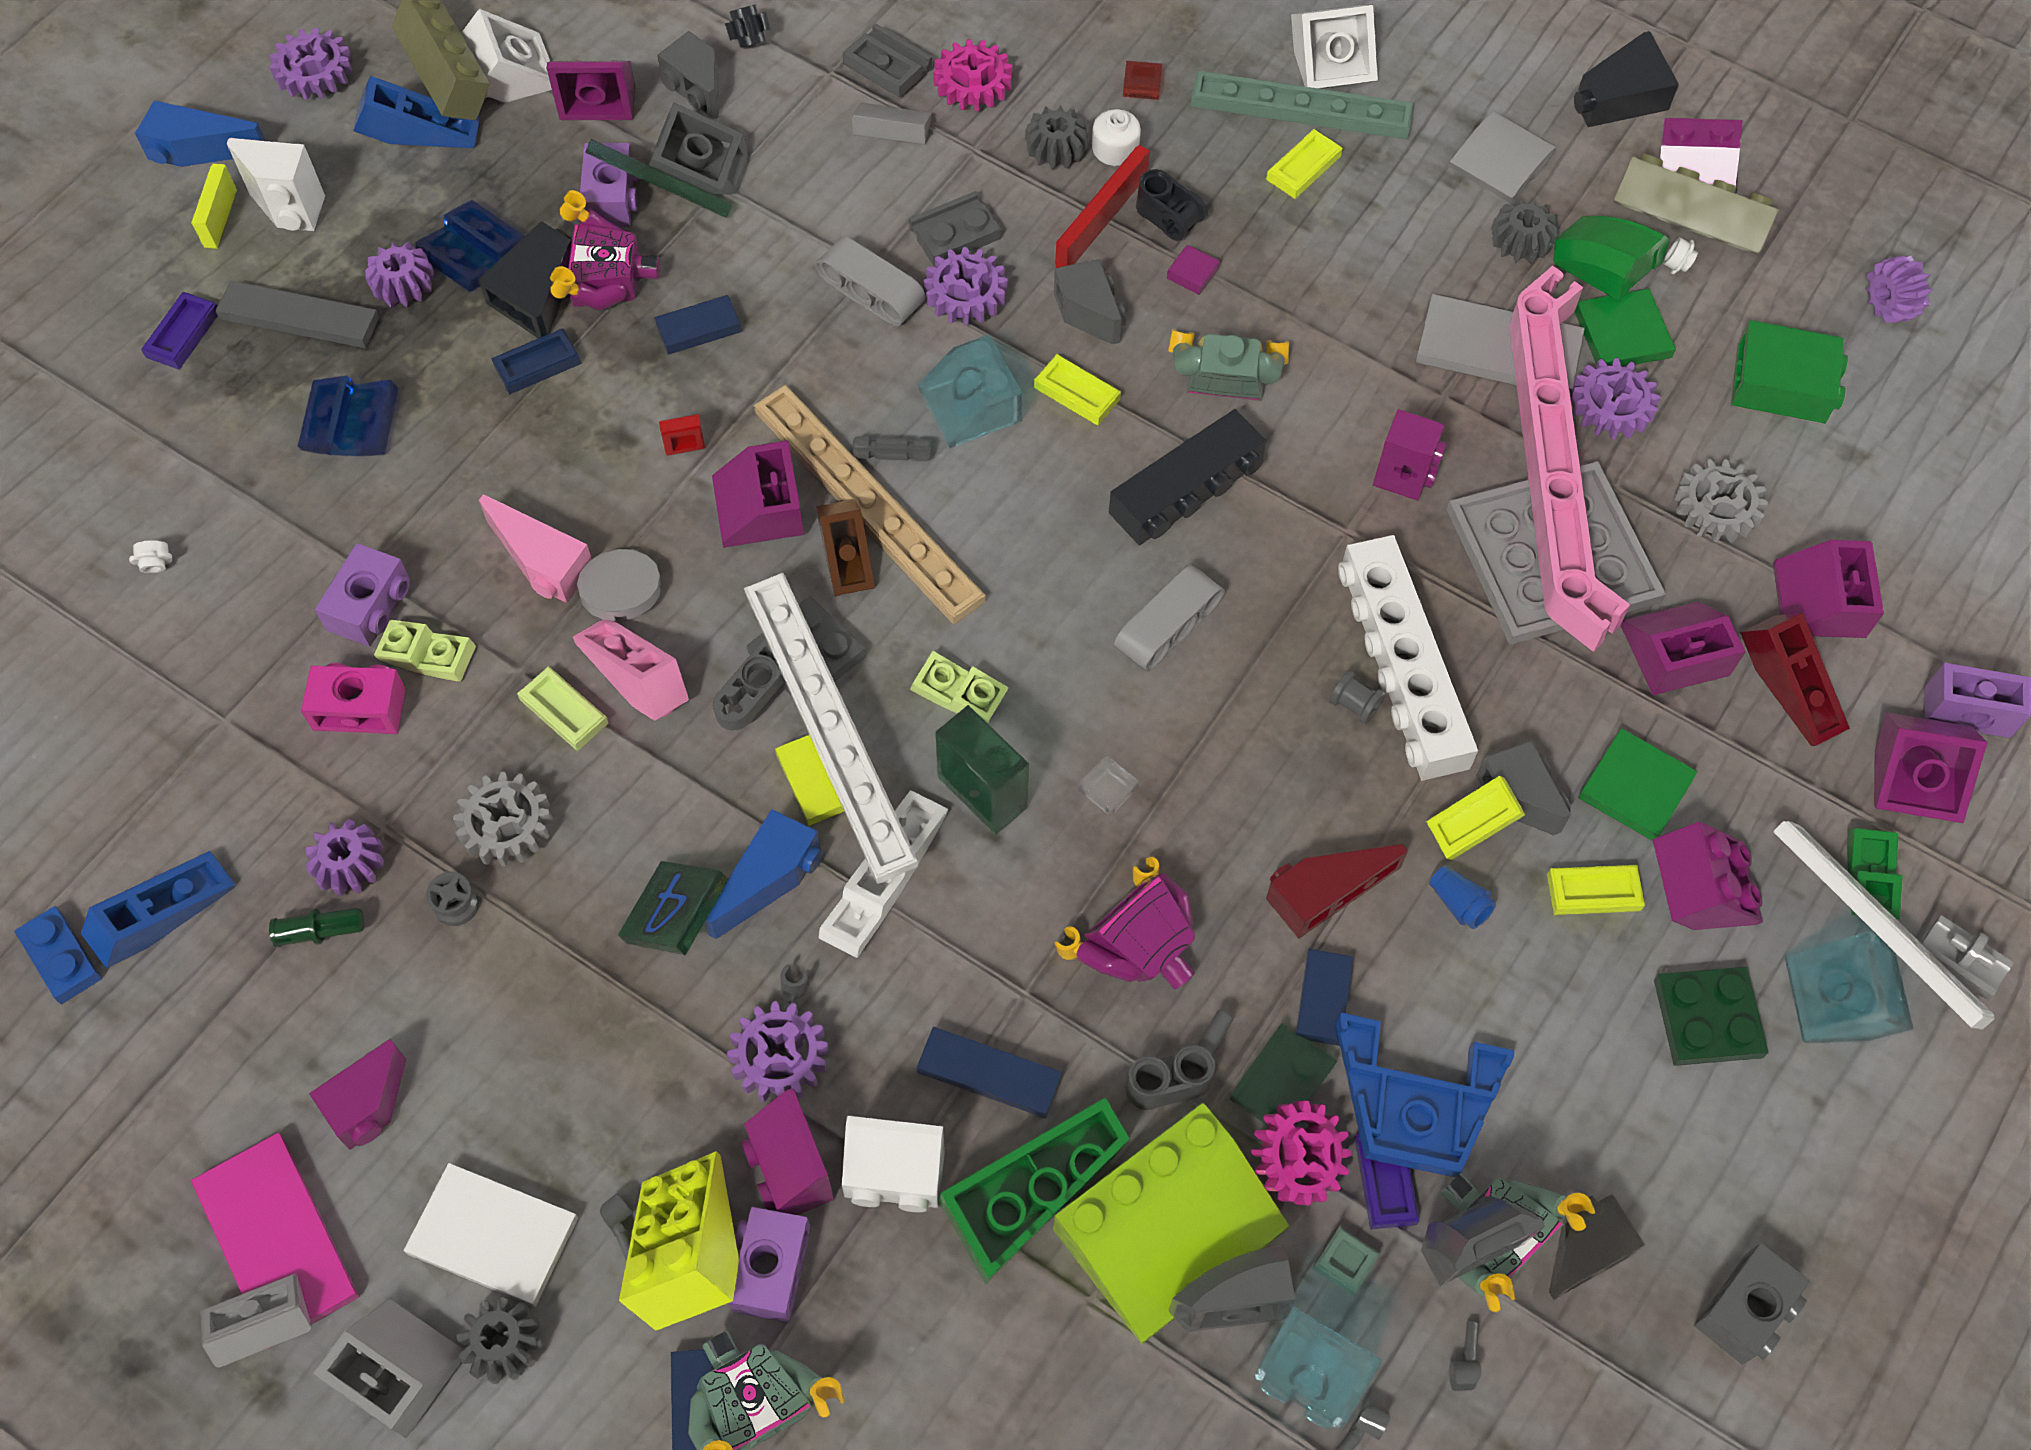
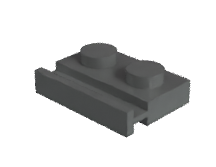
(887, 60)
(955, 226)

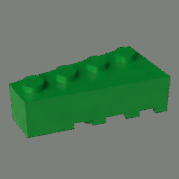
(1022, 1191)

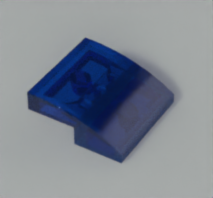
(468, 244)
(348, 417)

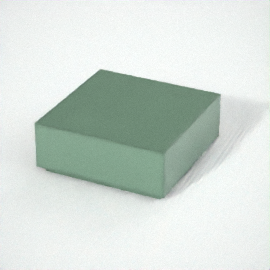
(1346, 1261)

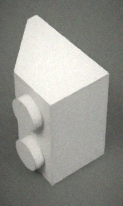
(1335, 46)
(509, 56)
(280, 181)
(892, 1163)

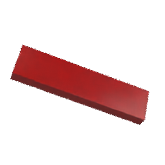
(1102, 208)

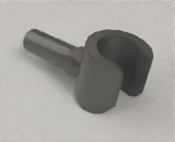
(791, 990)
(614, 1213)
(1466, 1373)
(1370, 1421)

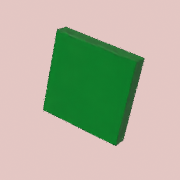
(1625, 329)
(1638, 785)

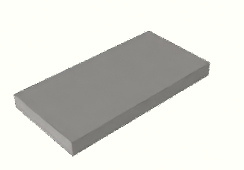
(1478, 340)

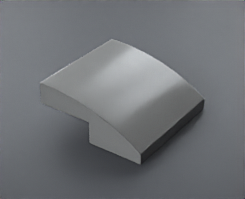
(1502, 157)

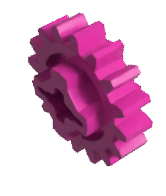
(972, 75)
(1301, 1152)

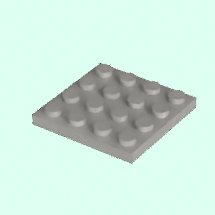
(1503, 551)

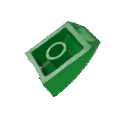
(1609, 252)

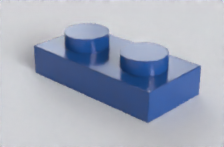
(58, 955)

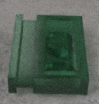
(1283, 1073)

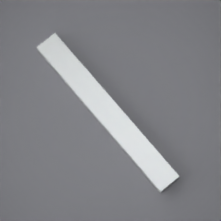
(831, 729)

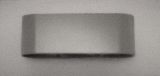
(870, 281)
(1169, 617)

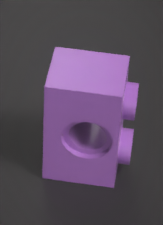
(608, 188)
(362, 574)
(1979, 698)
(774, 1293)

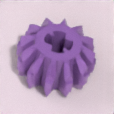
(399, 274)
(1898, 289)
(350, 841)

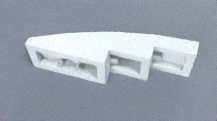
(865, 901)

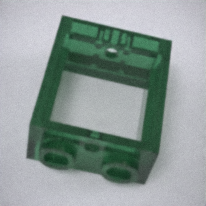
(979, 759)

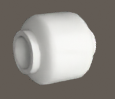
(1115, 136)

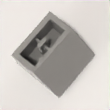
(390, 1366)

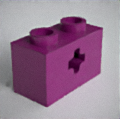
(1410, 455)

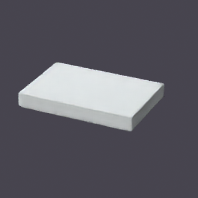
(491, 1234)

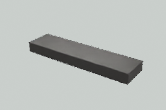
(297, 314)

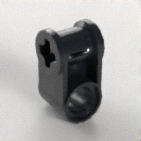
(1167, 204)

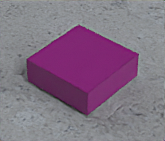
(1193, 269)

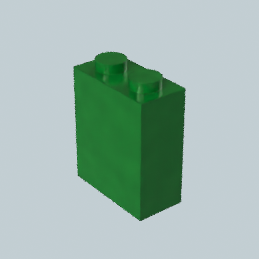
(1789, 372)

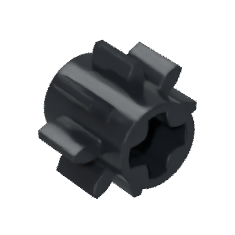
(747, 26)

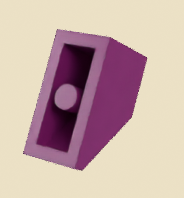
(362, 1095)

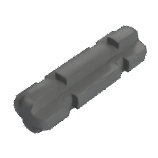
(891, 448)

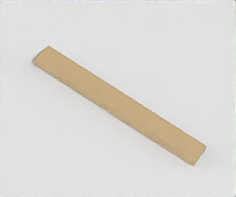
(881, 514)

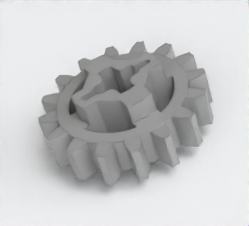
(1720, 500)
(503, 834)

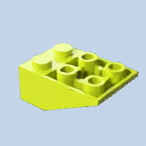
(681, 1245)

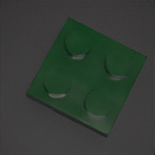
(1710, 1016)

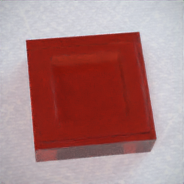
(1142, 80)

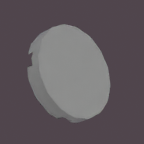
(619, 584)

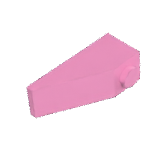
(541, 552)
(634, 667)

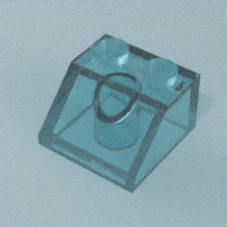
(972, 392)
(1848, 991)
(1316, 1370)

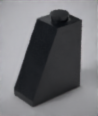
(1627, 84)
(521, 279)

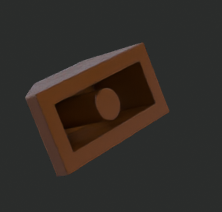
(845, 547)

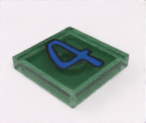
(673, 907)

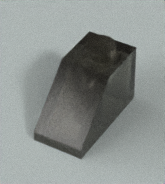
(1597, 1248)

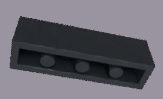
(1187, 477)

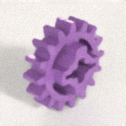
(311, 63)
(962, 286)
(1634, 403)
(789, 1036)

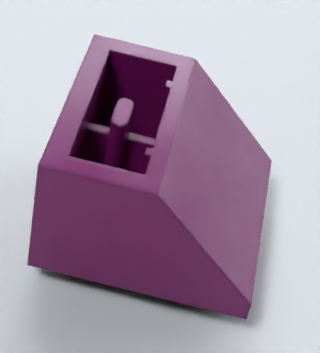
(758, 496)
(1832, 587)
(1683, 646)
(1707, 878)

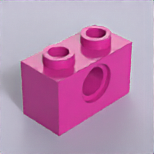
(373, 711)

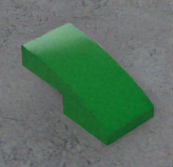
(1874, 864)

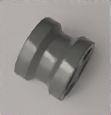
(447, 889)

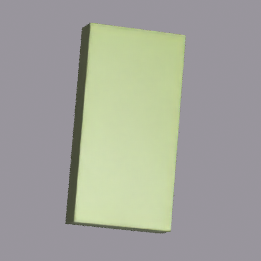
(563, 708)

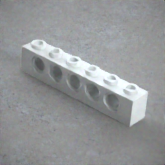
(1382, 564)

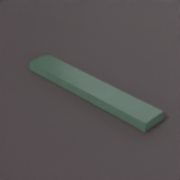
(1302, 104)

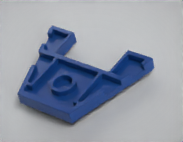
(1412, 1116)

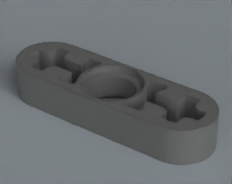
(732, 694)

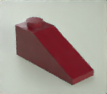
(1796, 675)
(1327, 883)

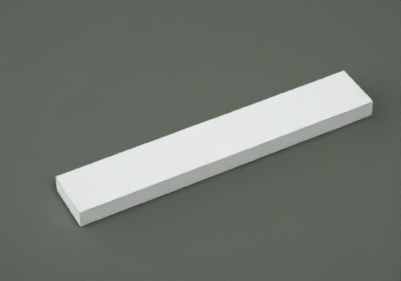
(1885, 925)

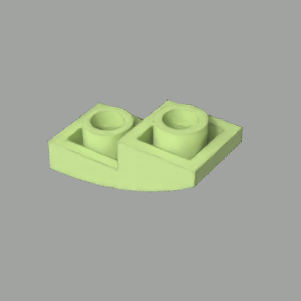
(425, 652)
(956, 688)

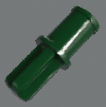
(315, 926)

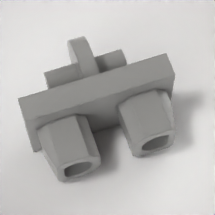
(1967, 957)

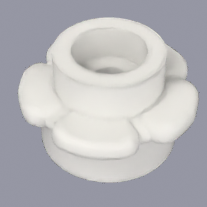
(1680, 255)
(151, 556)

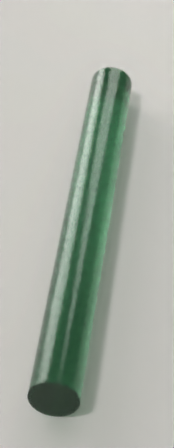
(658, 178)

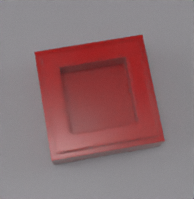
(682, 434)

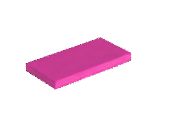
(273, 1226)

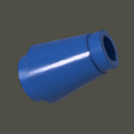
(1463, 897)

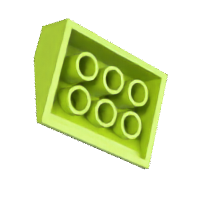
(1168, 1219)

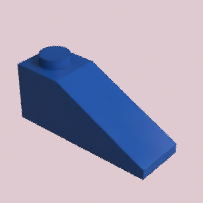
(409, 118)
(190, 135)
(767, 870)
(153, 908)

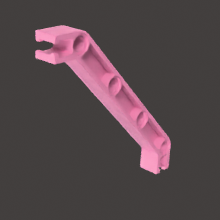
(1555, 467)

